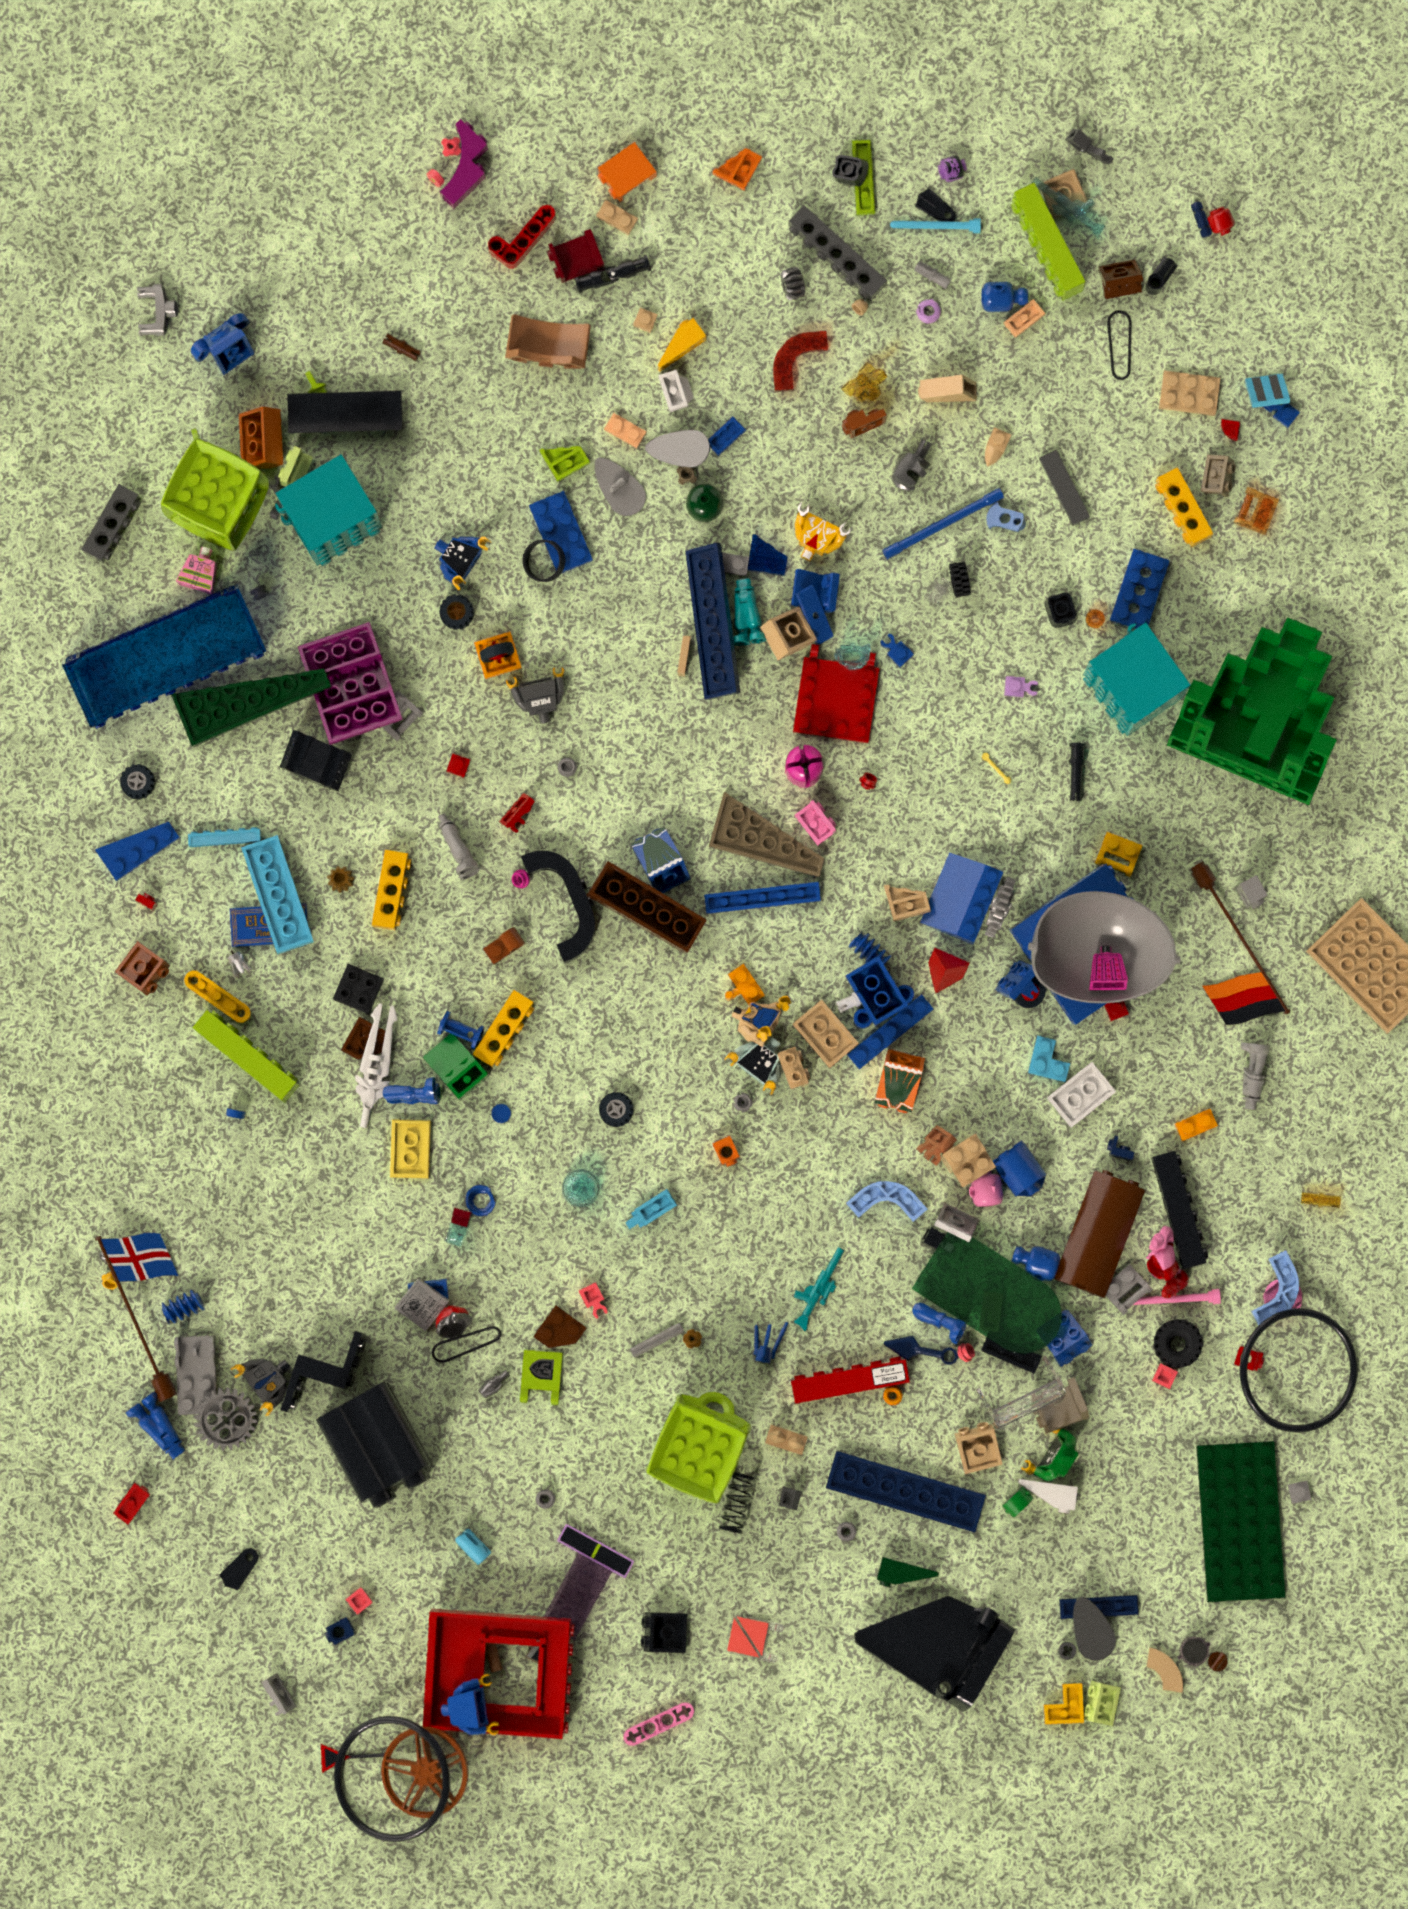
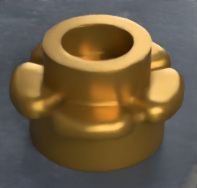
(687, 1338)

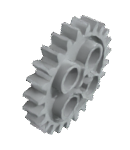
(1000, 907)
(236, 1432)

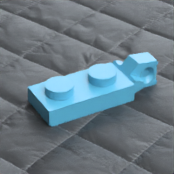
(652, 1210)

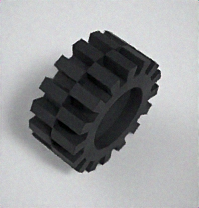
(960, 579)

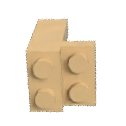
(968, 1160)

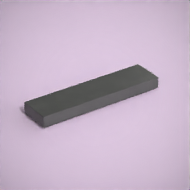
(1064, 487)

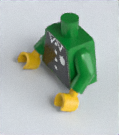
(1057, 1459)

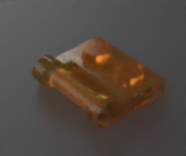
(1262, 514)

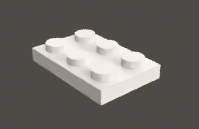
(1081, 1094)

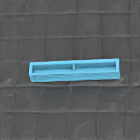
(224, 838)

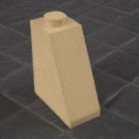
(948, 389)

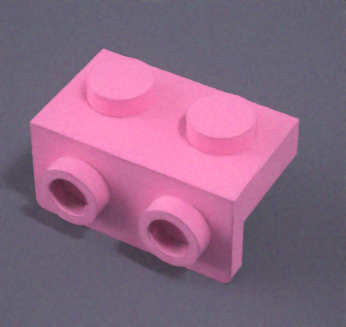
(816, 823)

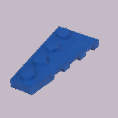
(131, 852)

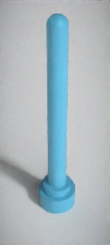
(973, 225)

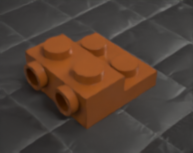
(858, 423)
(143, 969)

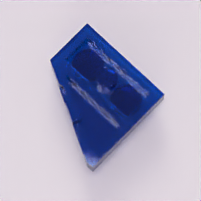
(766, 558)

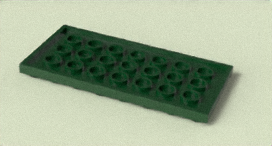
(1240, 1521)

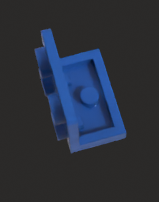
(1070, 1340)

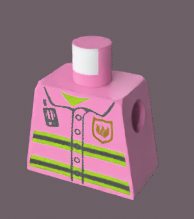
(199, 572)

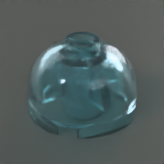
(587, 1195)

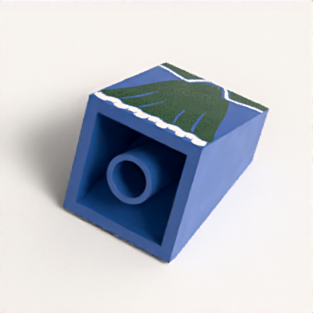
(660, 860)

